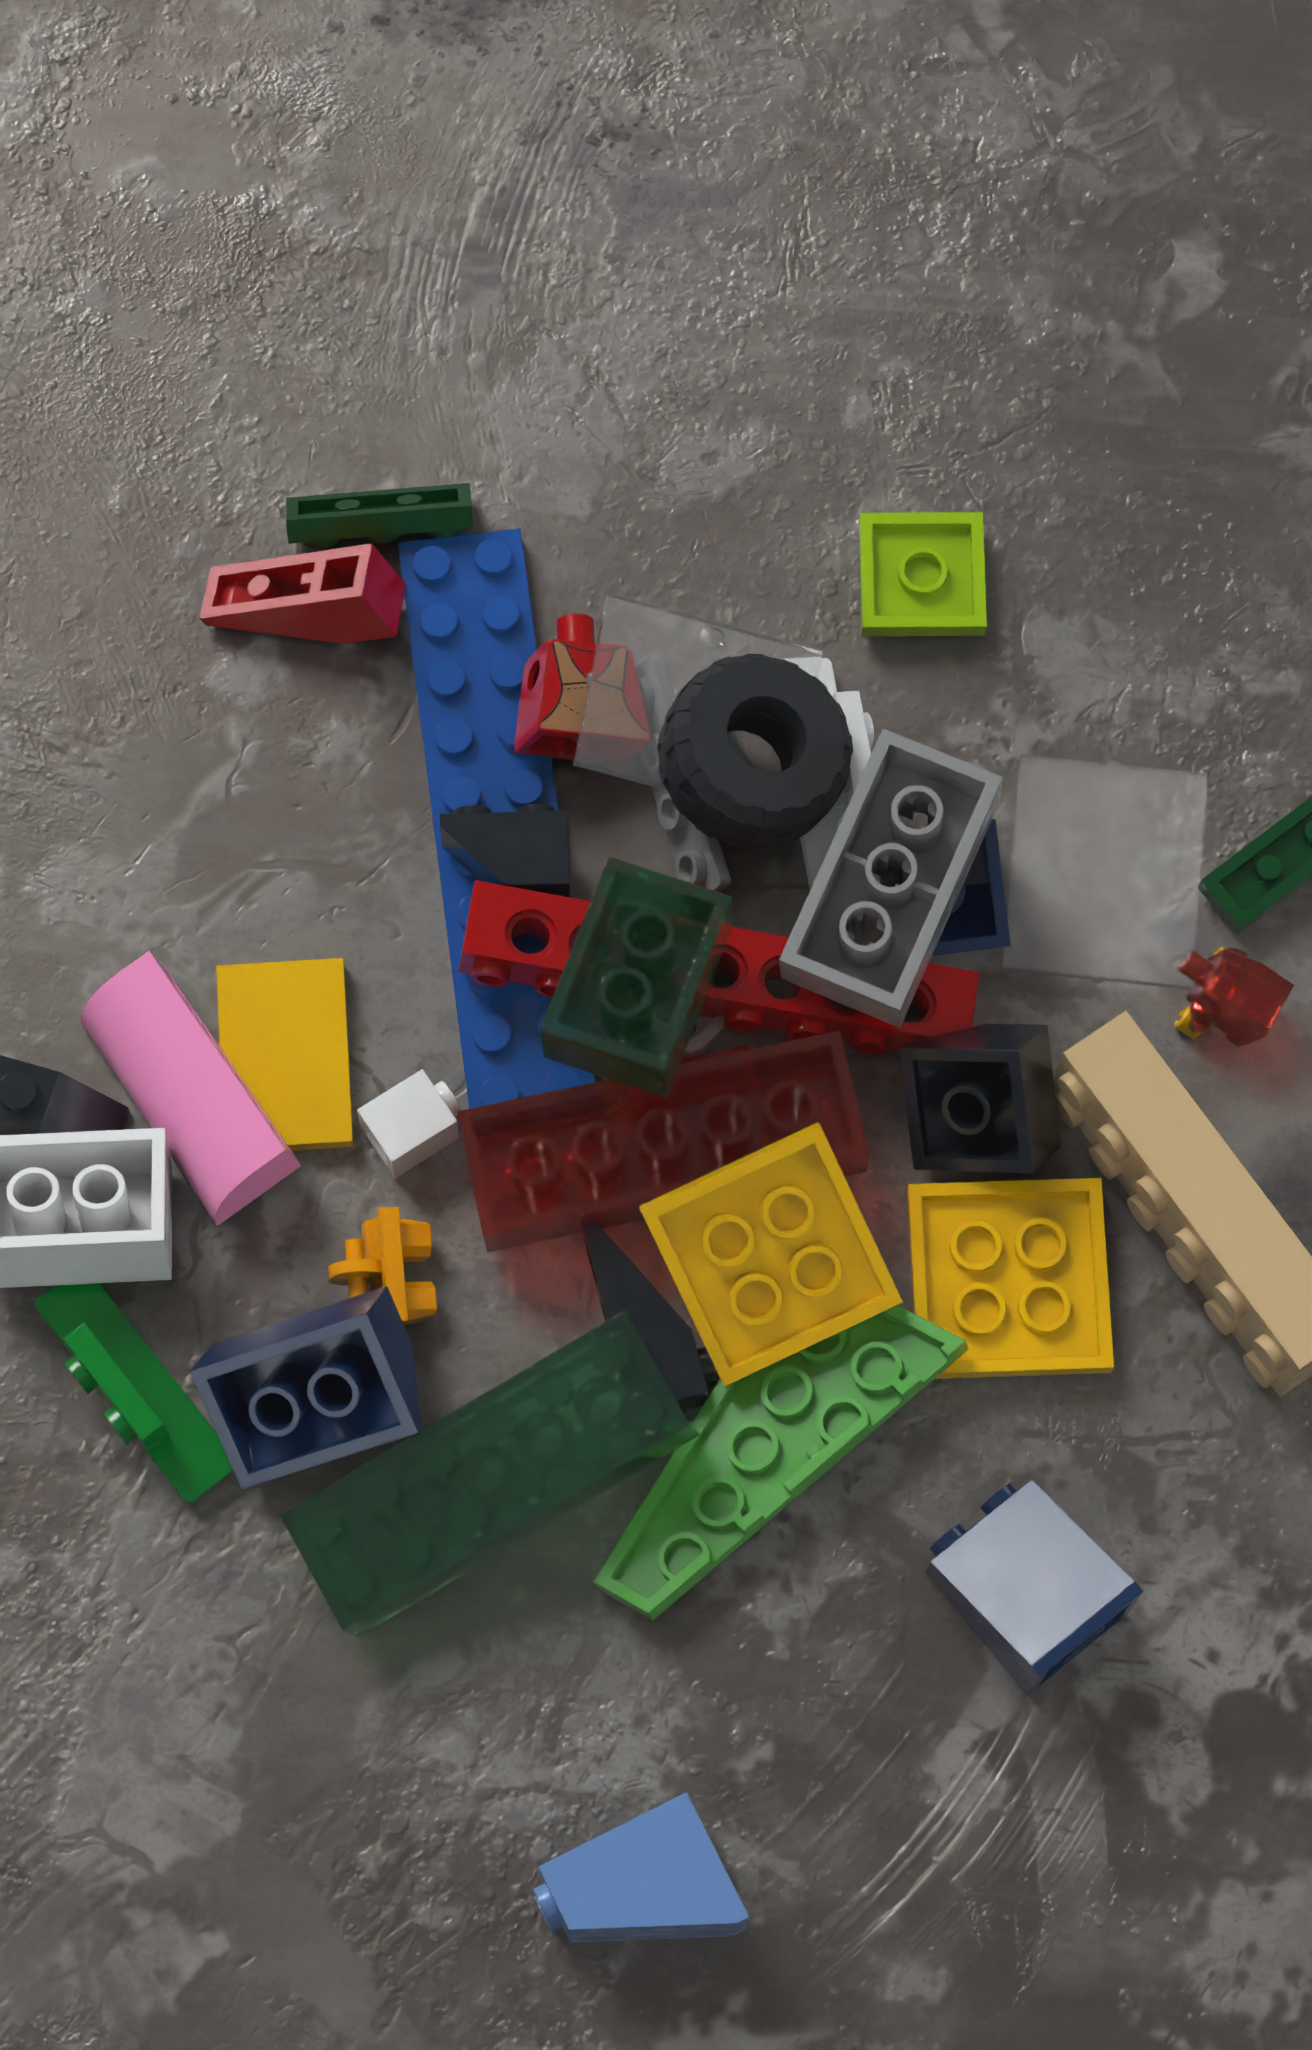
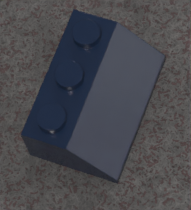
(311, 1388)

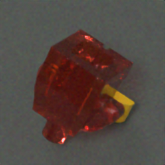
(1232, 995)

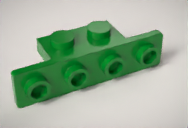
(136, 1384)

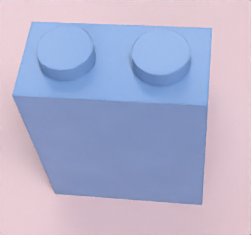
(643, 1882)

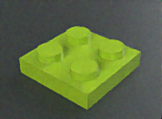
(922, 574)

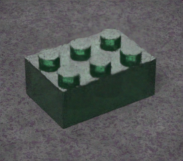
(637, 977)

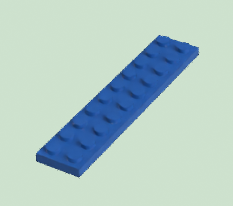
(469, 657)

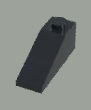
(669, 1337)

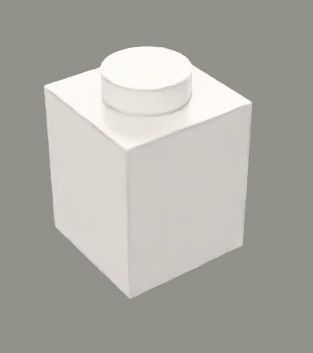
(410, 1122)

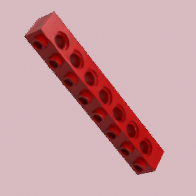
(750, 958)

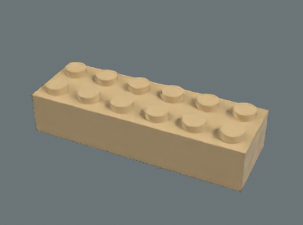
(1194, 1197)

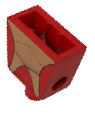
(556, 690)

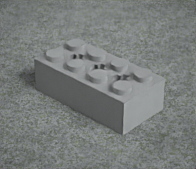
(873, 840)

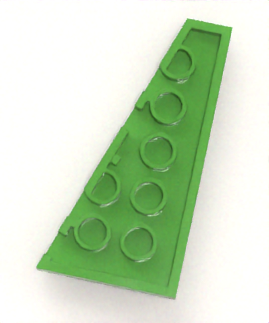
(765, 1447)

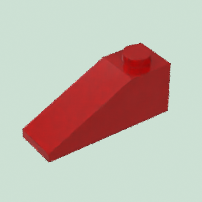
(311, 596)

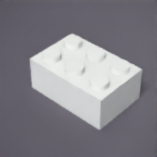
(85, 1207)

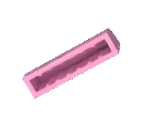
(187, 1087)

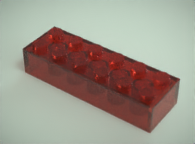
(608, 1147)

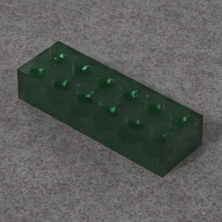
(489, 1475)

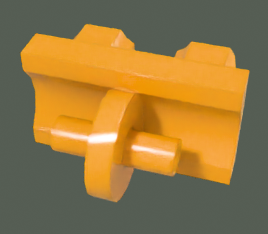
(379, 1261)

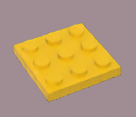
(771, 1254)
(1014, 1274)

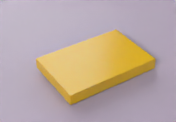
(291, 1045)

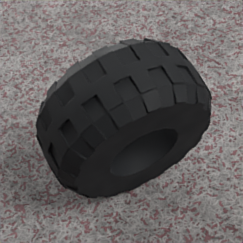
(786, 711)

